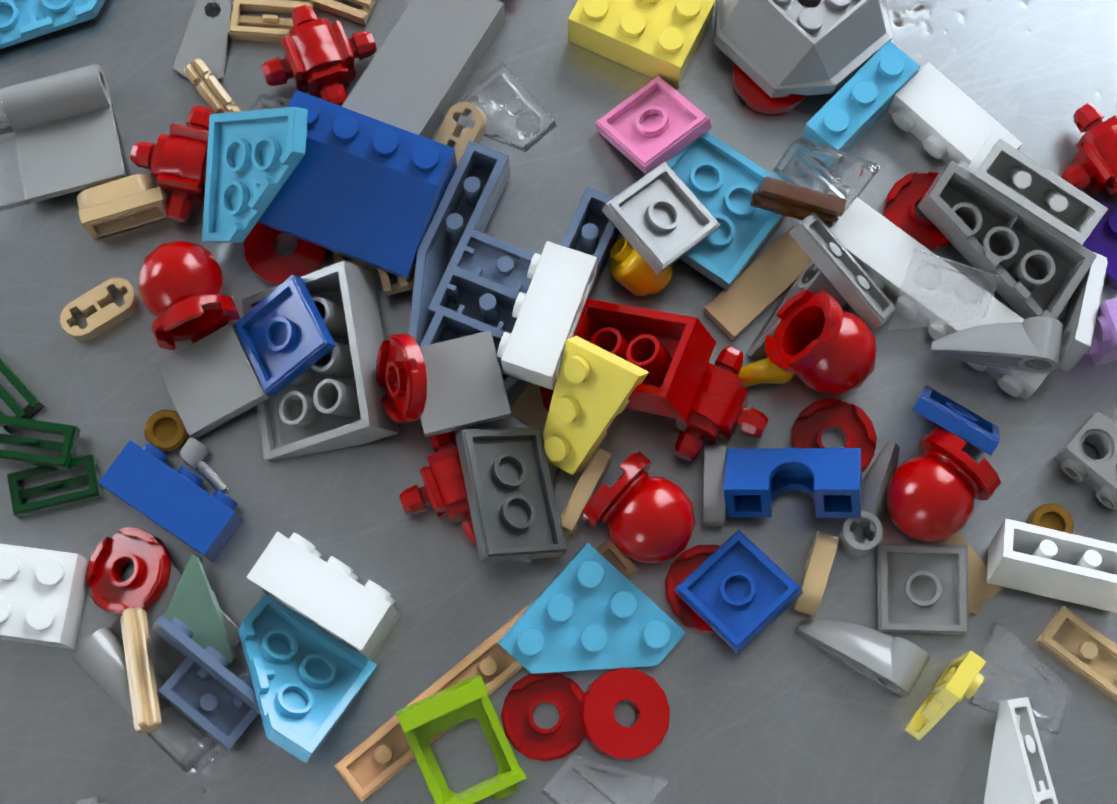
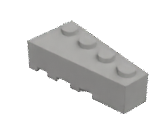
(997, 235)

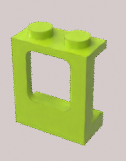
(445, 710)

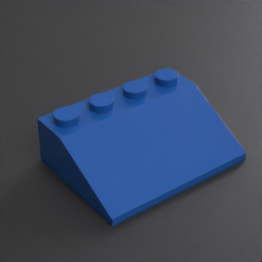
(362, 187)

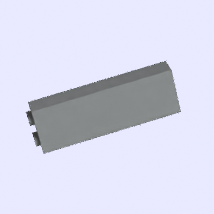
(426, 62)

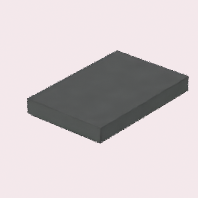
(510, 494)

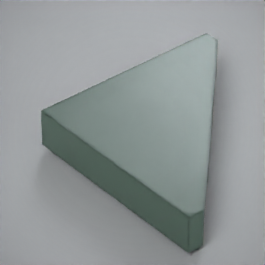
(199, 610)

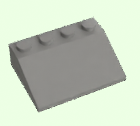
(338, 396)

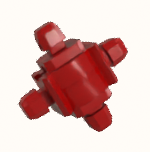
(318, 57)
(1097, 154)
(179, 162)
(719, 408)
(443, 486)

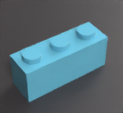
(862, 100)

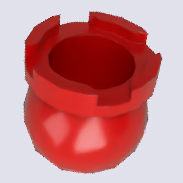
(184, 291)
(822, 344)
(936, 492)
(644, 514)

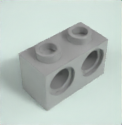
(1100, 473)

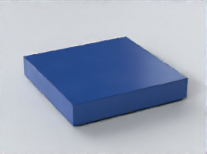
(283, 335)
(957, 419)
(738, 591)

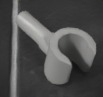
(193, 455)

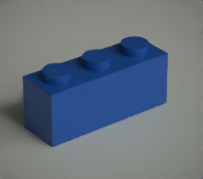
(173, 499)

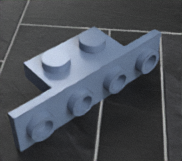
(206, 688)

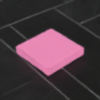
(653, 125)

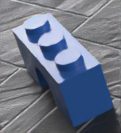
(761, 474)

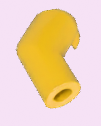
(763, 372)

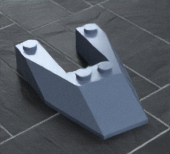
(472, 279)

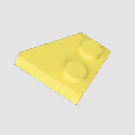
(957, 682)

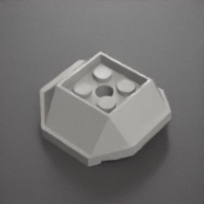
(800, 47)

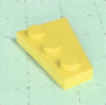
(585, 400)

